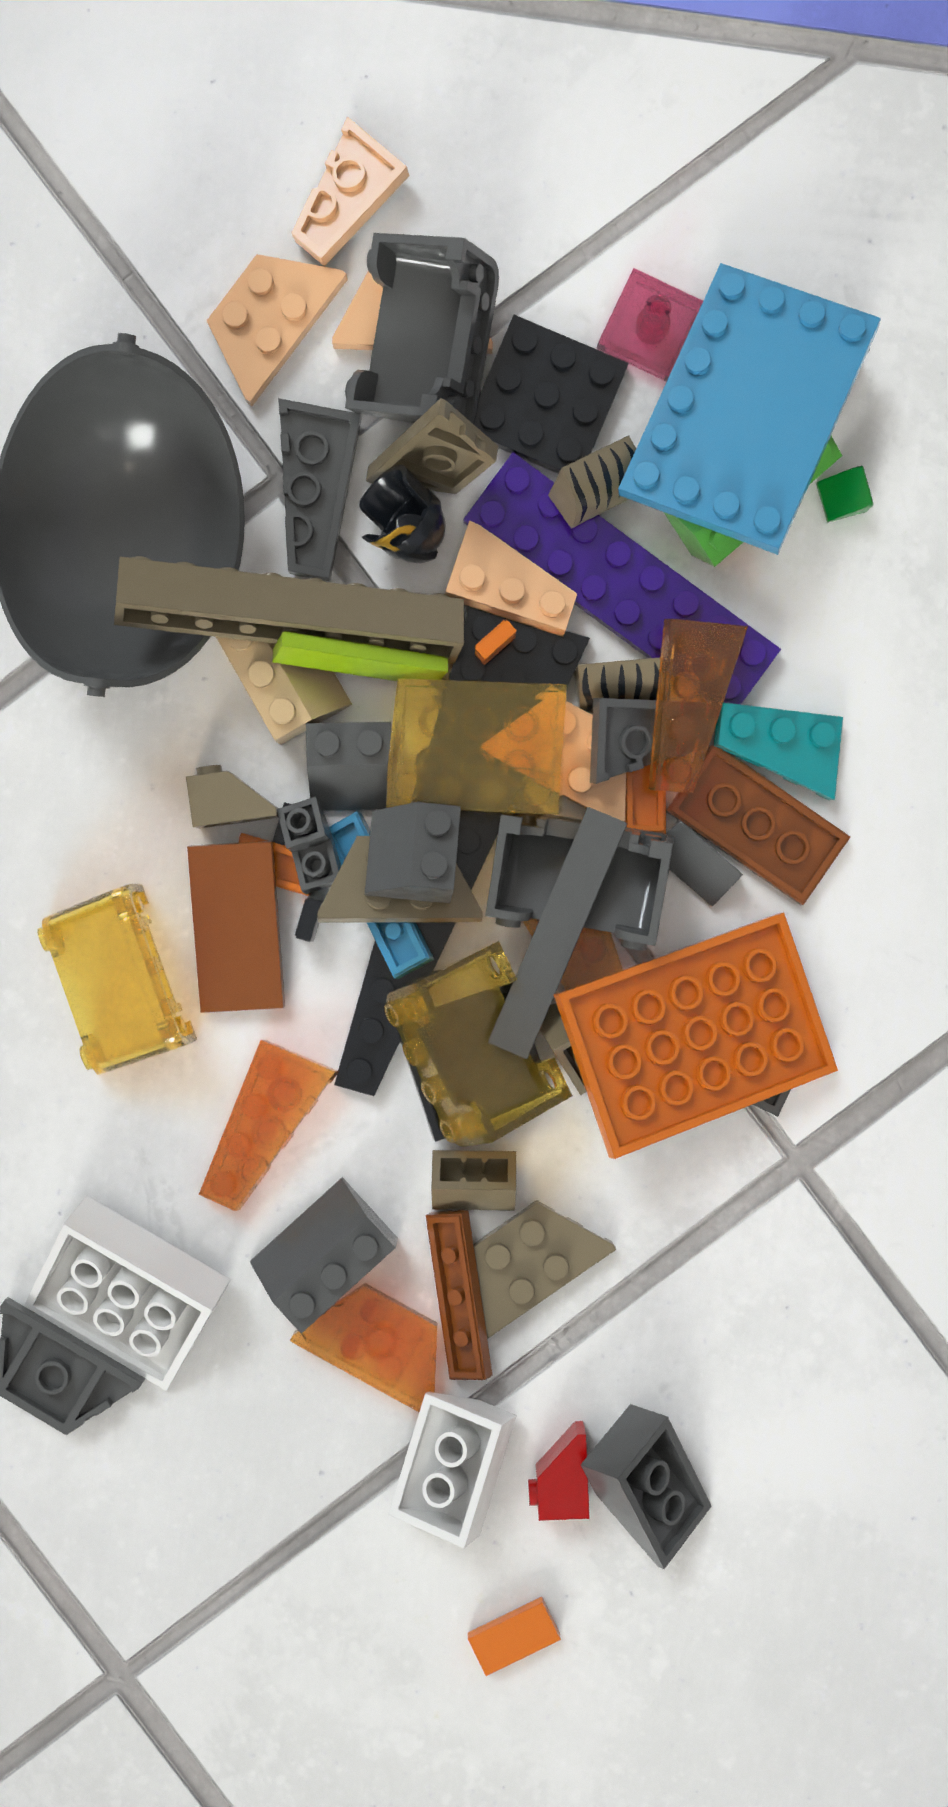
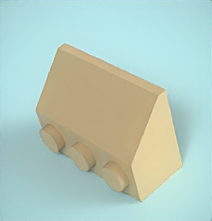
(284, 693)

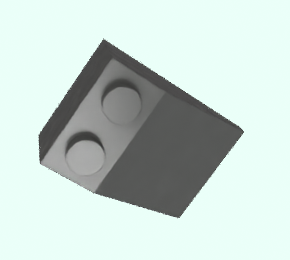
(648, 1482)

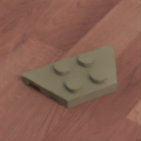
(439, 450)
(348, 904)
(532, 1260)

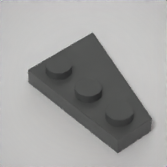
(621, 736)

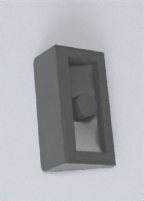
(700, 864)

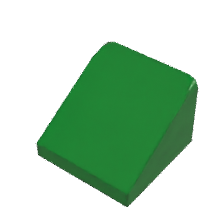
(845, 494)

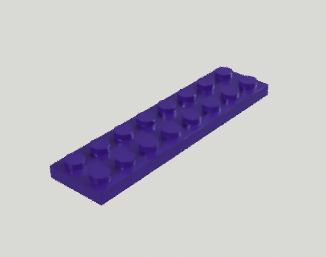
(608, 570)

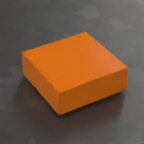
(495, 641)

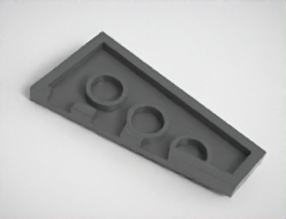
(317, 470)

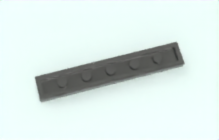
(557, 932)

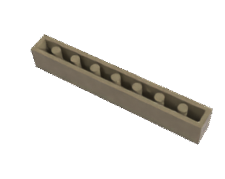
(265, 605)

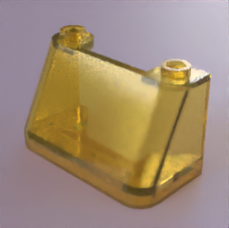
(114, 980)

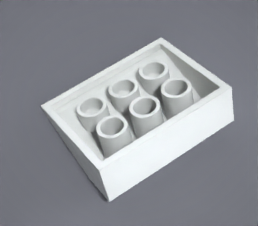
(126, 1291)

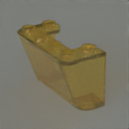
(446, 1034)

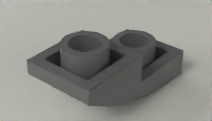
(311, 844)

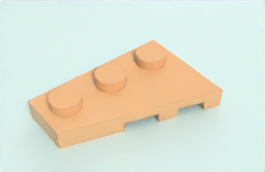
(353, 187)
(508, 584)

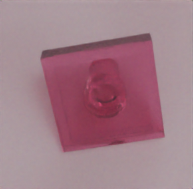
(649, 324)

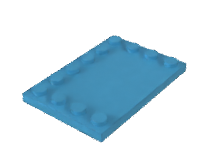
(749, 407)

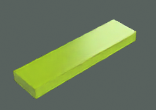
(357, 658)

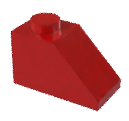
(560, 1481)

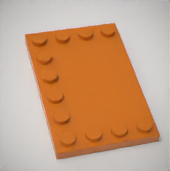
(695, 1034)

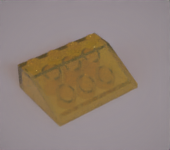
(478, 745)

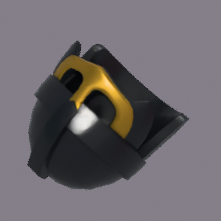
(406, 515)

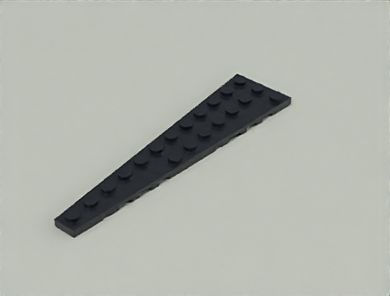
(528, 658)

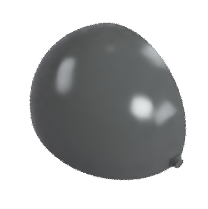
(103, 466)

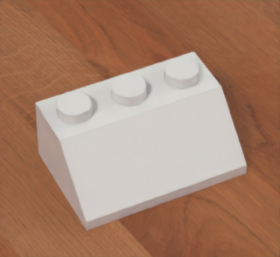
(452, 1467)

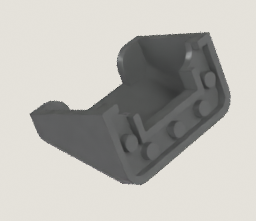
(428, 327)
(531, 857)

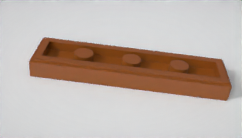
(459, 1295)

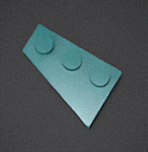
(787, 742)

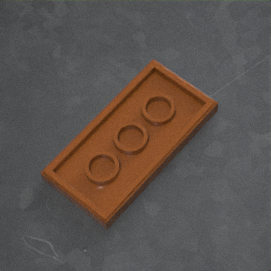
(759, 825)
(236, 926)

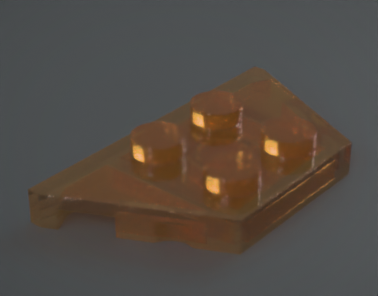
(377, 1344)

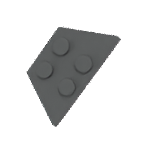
(56, 1372)

